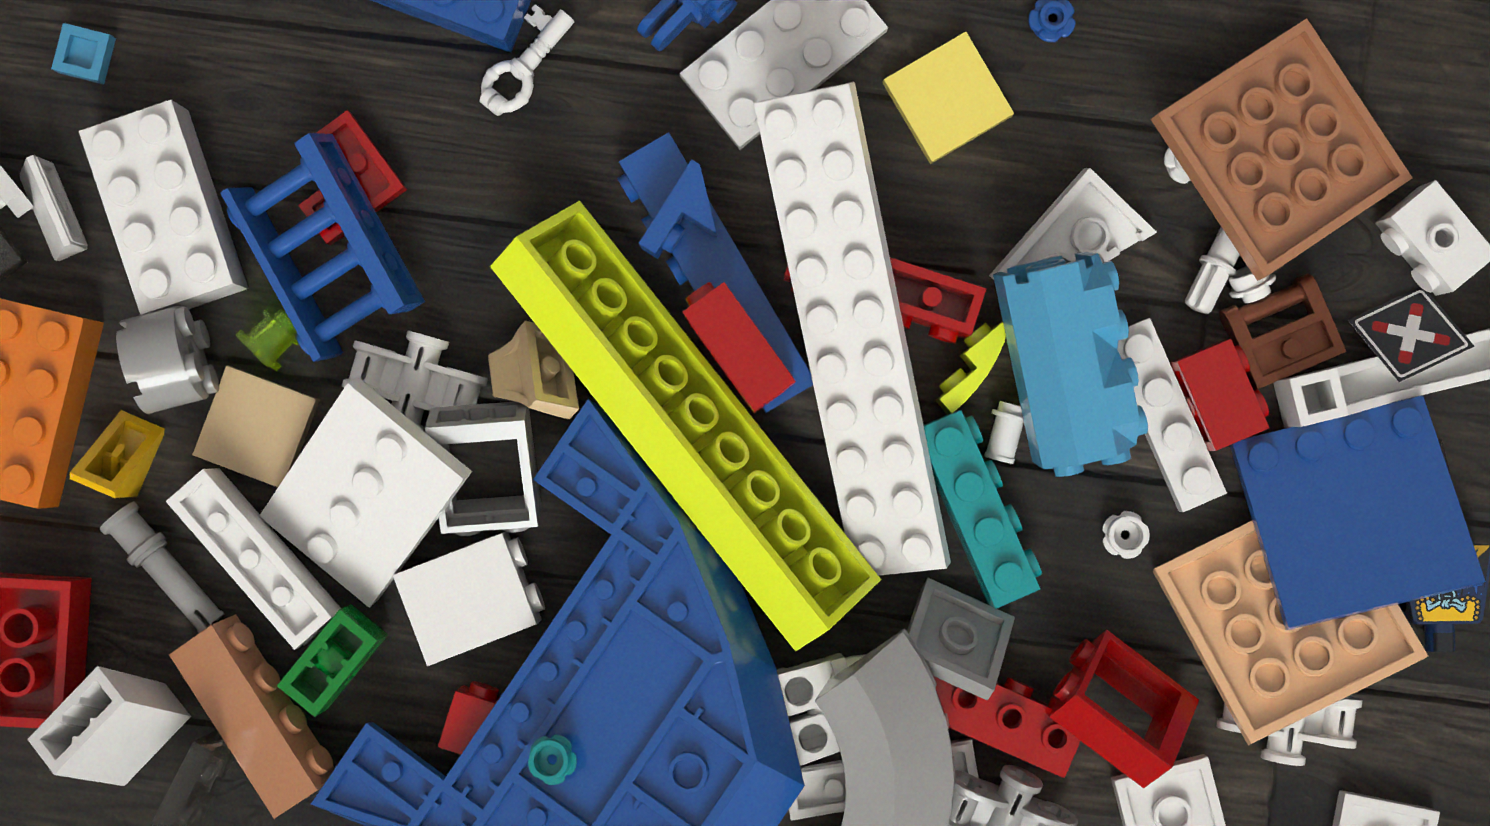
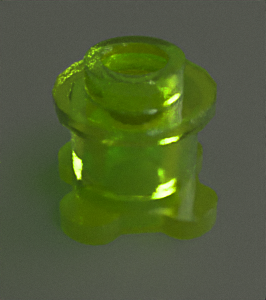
(270, 337)

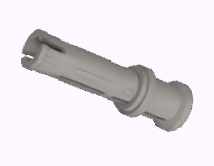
(149, 551)

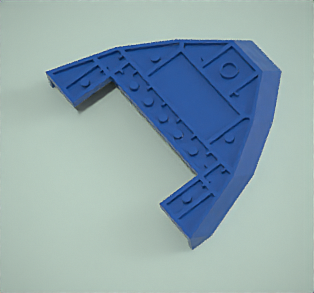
(641, 670)

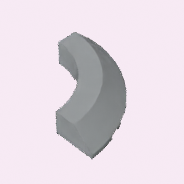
(891, 738)

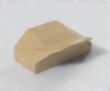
(533, 374)

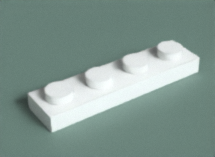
(1171, 425)

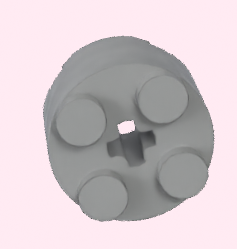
(166, 358)

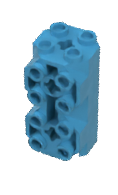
(1067, 364)

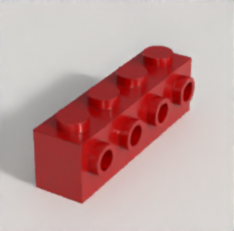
(934, 301)
(1011, 723)

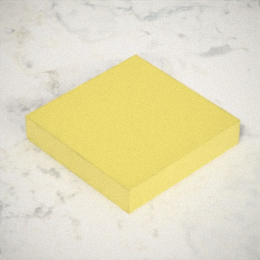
(948, 97)

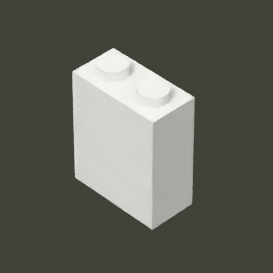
(469, 597)
(109, 727)

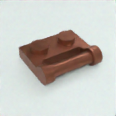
(1290, 346)

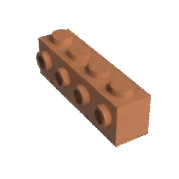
(254, 714)

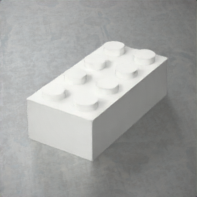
(163, 208)

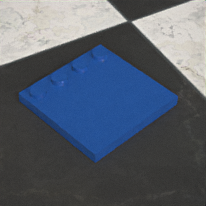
(1356, 513)

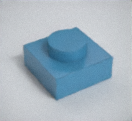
(83, 53)

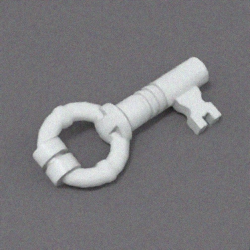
(522, 68)

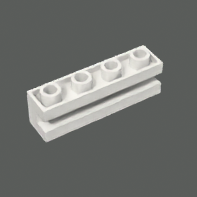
(254, 556)

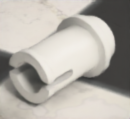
(1005, 432)

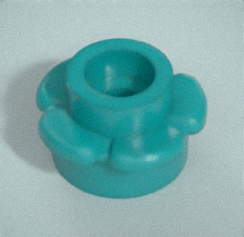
(538, 759)

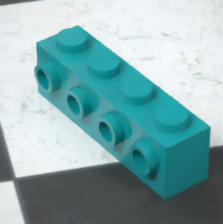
(976, 510)

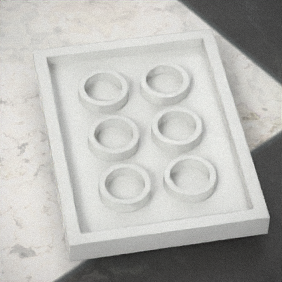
(364, 492)

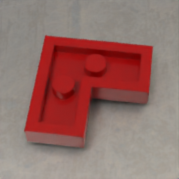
(368, 165)

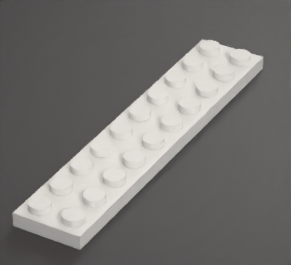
(853, 327)

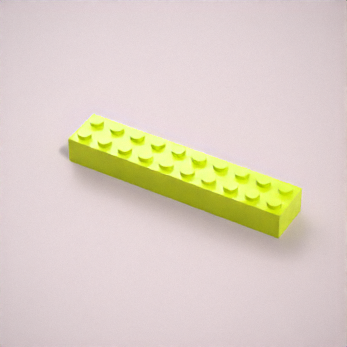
(686, 424)

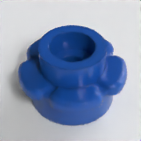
(1044, 28)

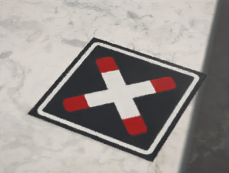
(1411, 334)

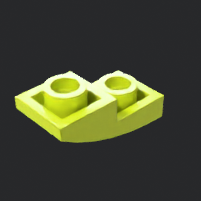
(980, 357)

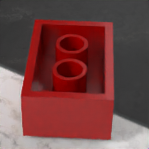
(41, 644)

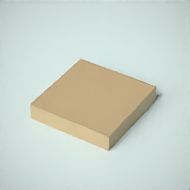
(255, 426)

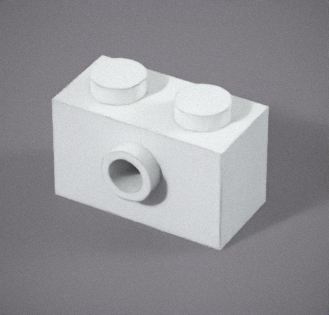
(1434, 239)

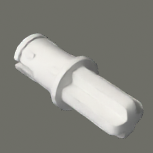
(1213, 274)

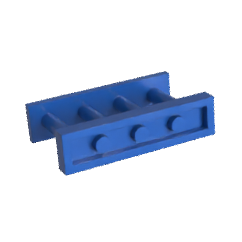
(366, 246)

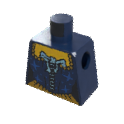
(1445, 610)

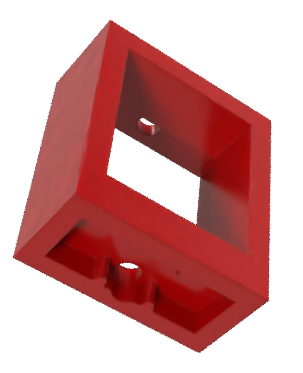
(737, 345)
(1143, 685)

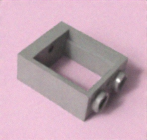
(482, 424)

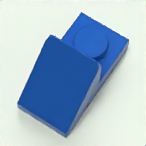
(685, 201)

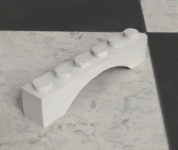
(1369, 384)

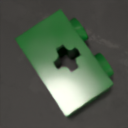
(332, 660)

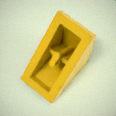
(120, 457)

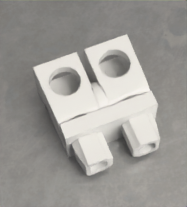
(800, 689)

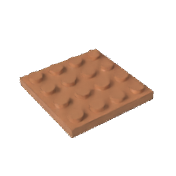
(1281, 149)

